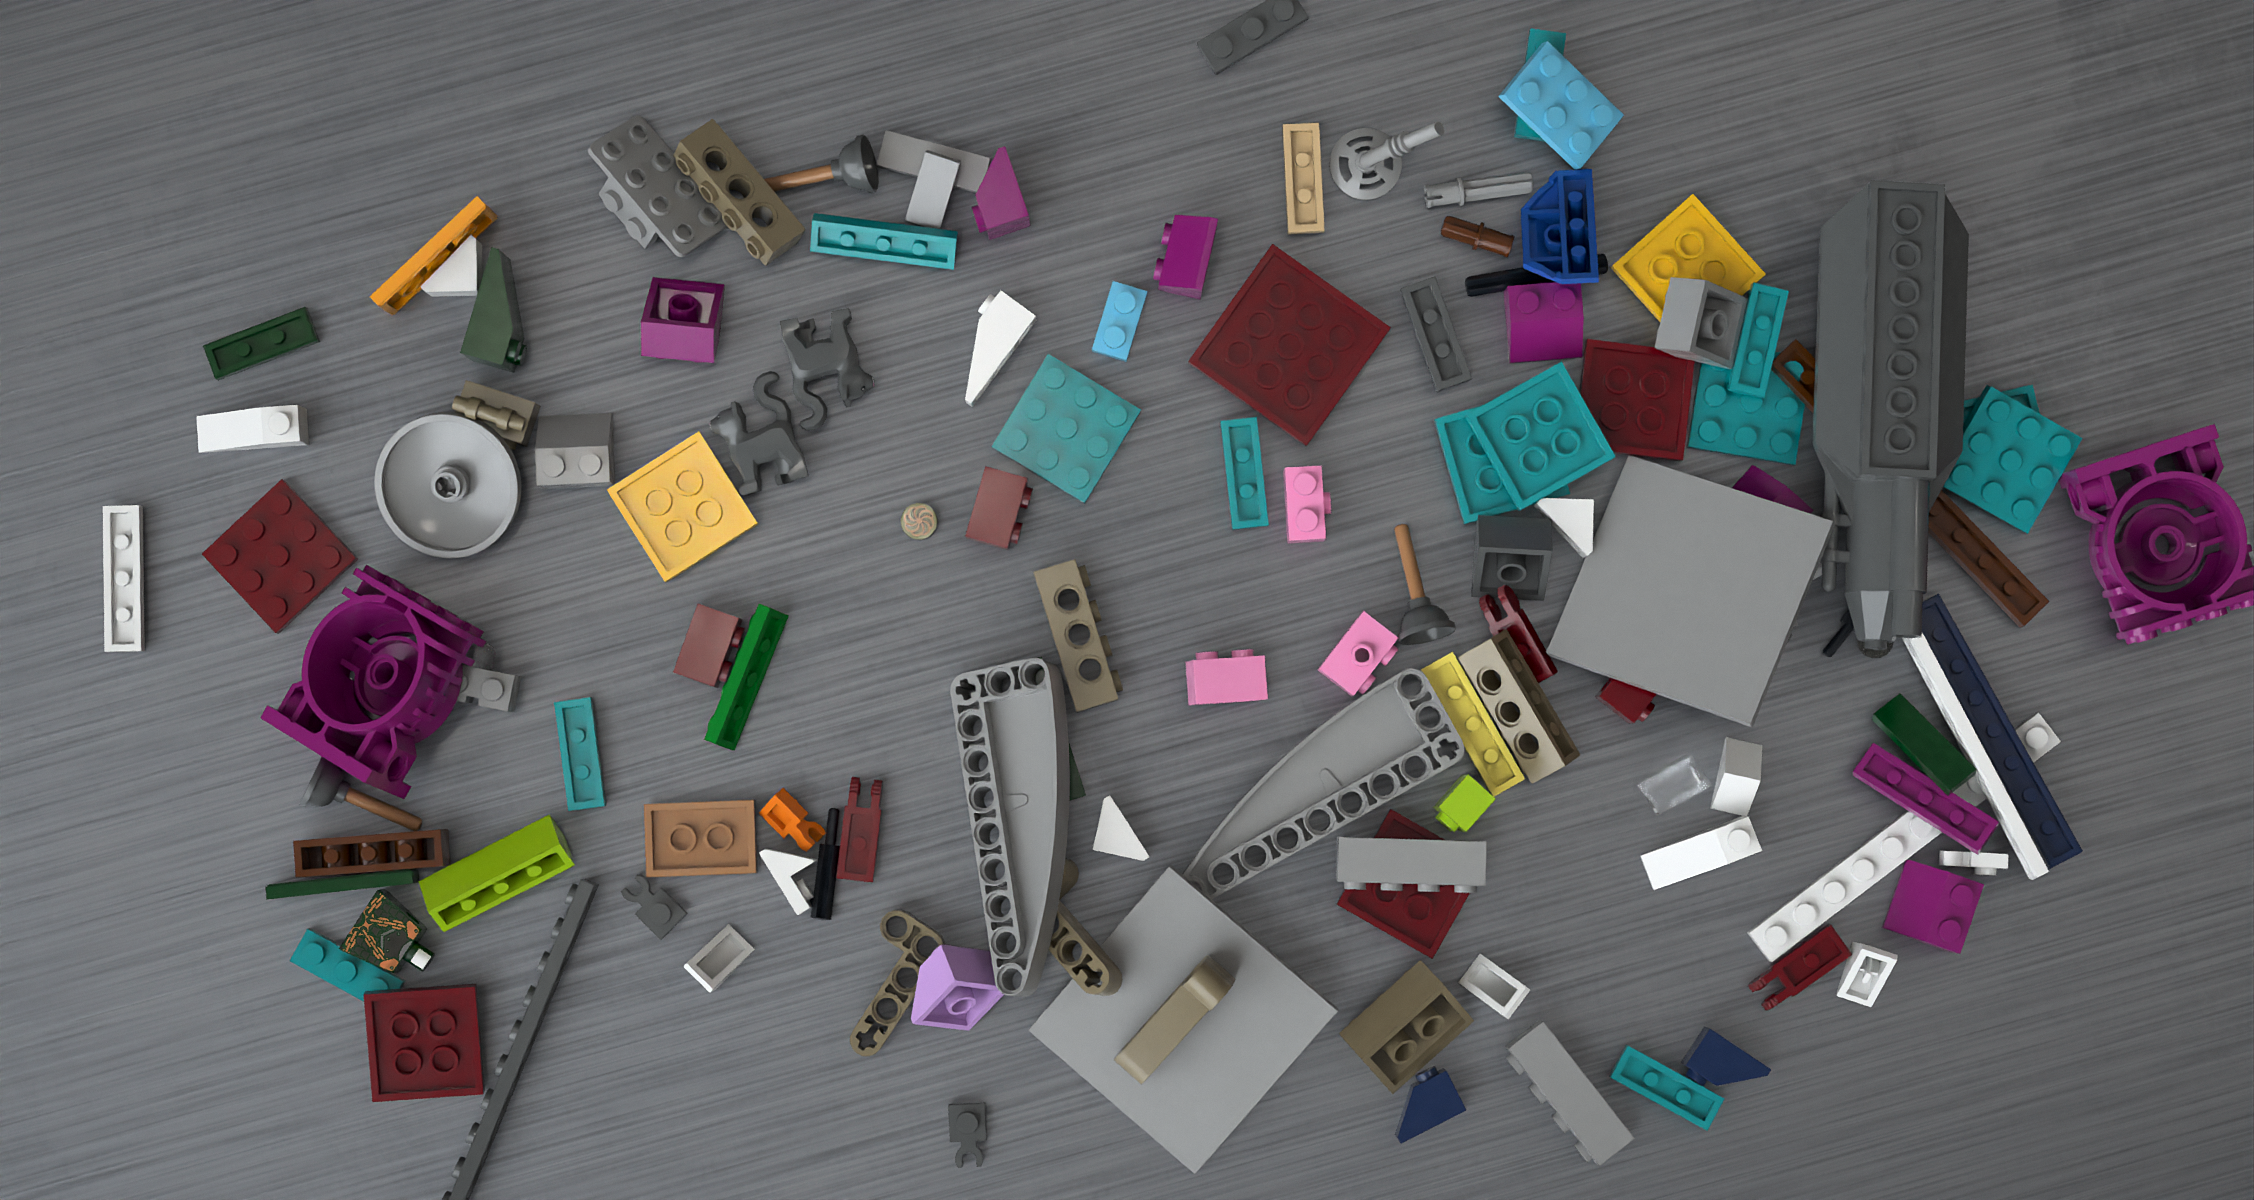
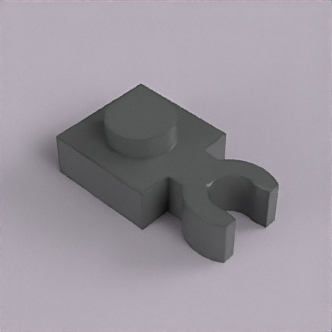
(658, 910)
(967, 1126)

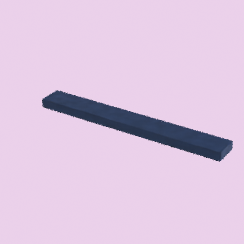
(1998, 737)

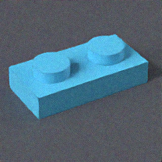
(1119, 321)

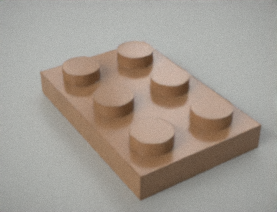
(700, 838)

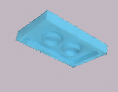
(1561, 105)

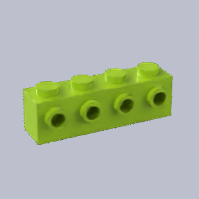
(496, 873)

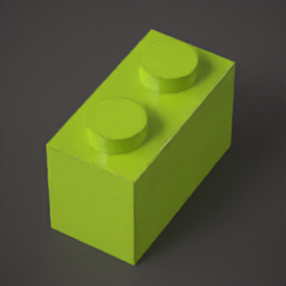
(1462, 804)

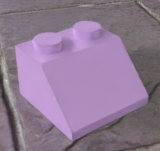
(954, 988)

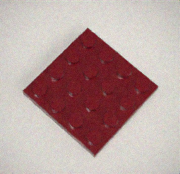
(1289, 345)

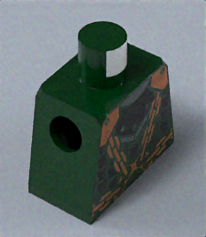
(388, 935)

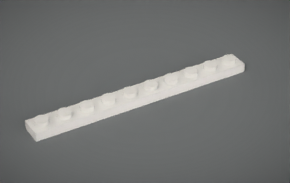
(1873, 861)

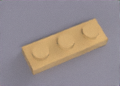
(1303, 178)

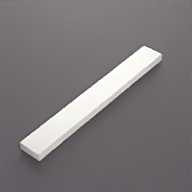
(1976, 755)

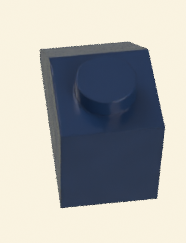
(1720, 1061)
(1428, 1104)

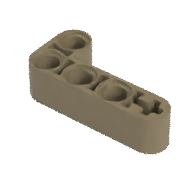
(1072, 932)
(891, 987)
(1175, 1019)

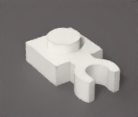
(1983, 862)

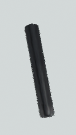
(1499, 280)

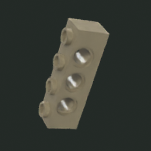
(736, 173)
(1051, 583)
(1536, 713)

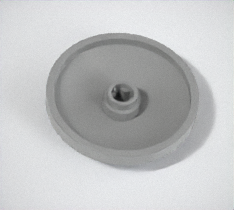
(447, 485)

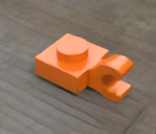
(788, 817)

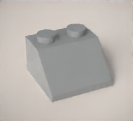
(1701, 322)
(575, 451)

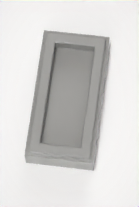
(932, 190)

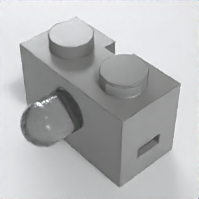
(493, 688)

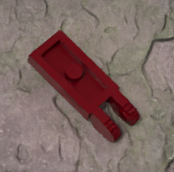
(1519, 629)
(860, 835)
(1803, 965)

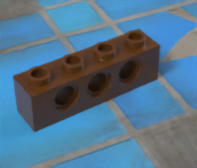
(371, 853)

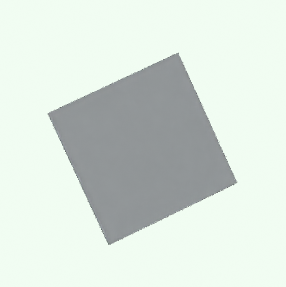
(1691, 590)
(1227, 1055)

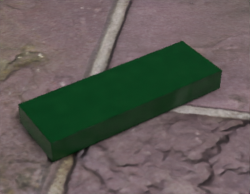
(261, 343)
(1924, 744)

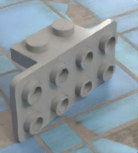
(651, 191)

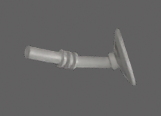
(1373, 159)

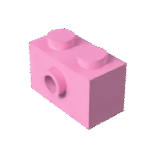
(1305, 504)
(1359, 654)
(1226, 679)

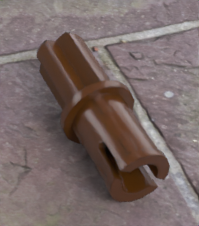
(1477, 236)

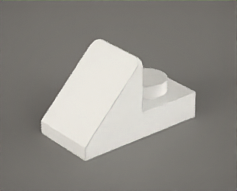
(783, 868)

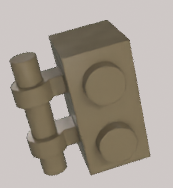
(505, 413)

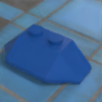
(1562, 229)

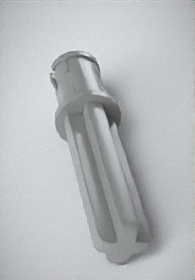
(1478, 189)

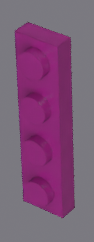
(1925, 799)

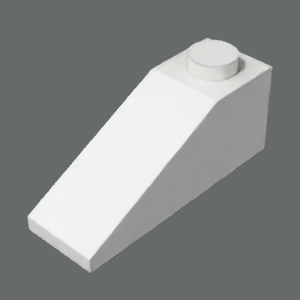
(998, 335)
(253, 429)
(1701, 852)

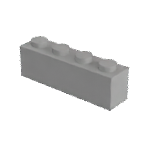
(1411, 862)
(1569, 1092)

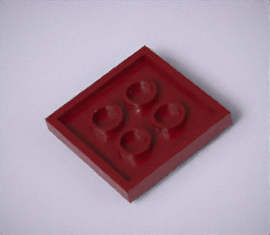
(1638, 397)
(279, 556)
(1408, 915)
(424, 1042)

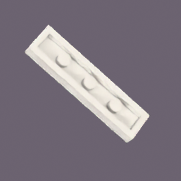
(123, 578)

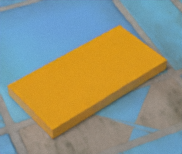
(407, 279)

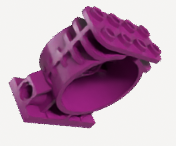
(2224, 575)
(425, 685)

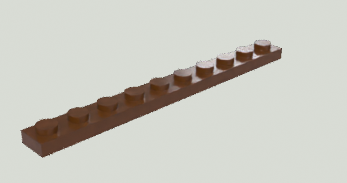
(1946, 520)

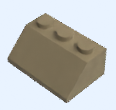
(1406, 1026)

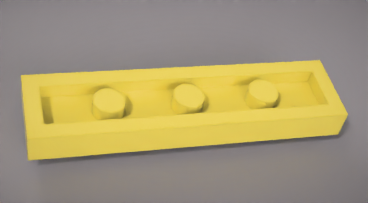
(1473, 725)

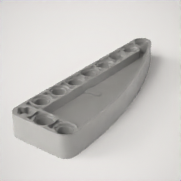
(1338, 757)
(1030, 783)

